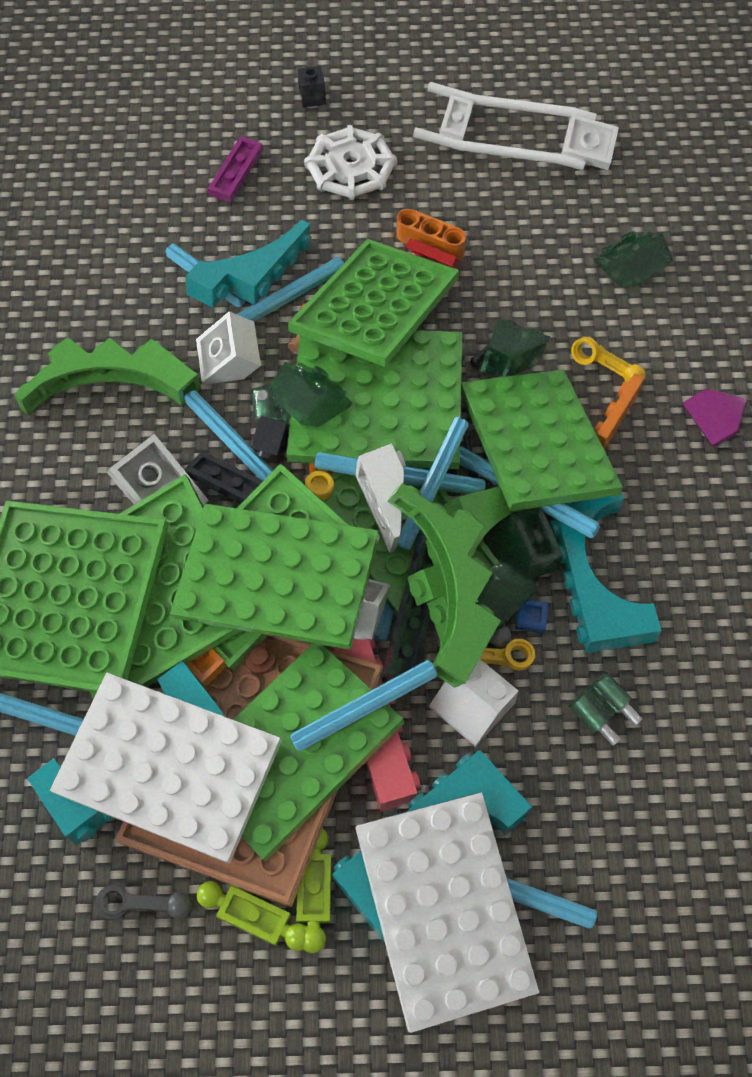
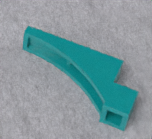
(248, 274)

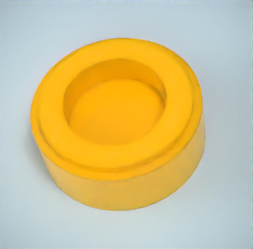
(320, 484)

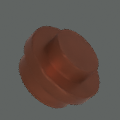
(261, 659)

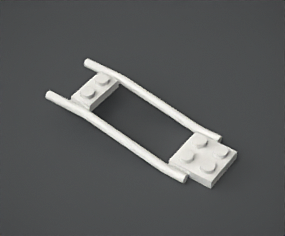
(584, 142)

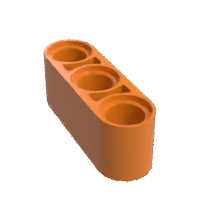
(430, 232)

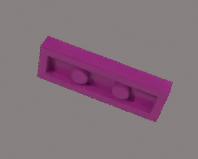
(235, 169)

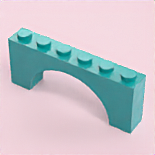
(602, 617)
(473, 776)
(80, 822)

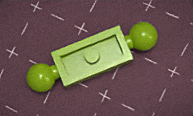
(315, 896)
(252, 915)

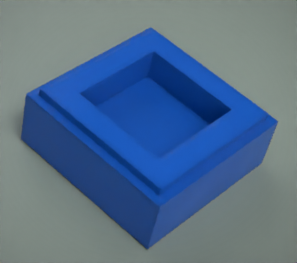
(532, 617)

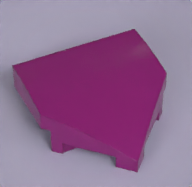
(716, 414)

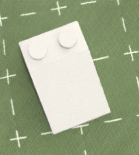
(148, 470)
(378, 476)

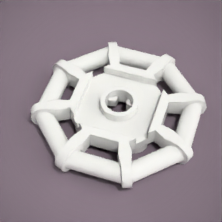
(343, 146)

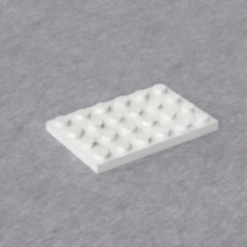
(167, 767)
(446, 912)

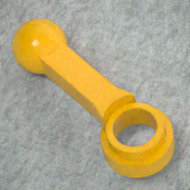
(605, 358)
(504, 658)

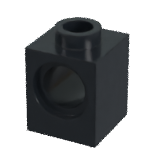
(311, 86)
(271, 437)

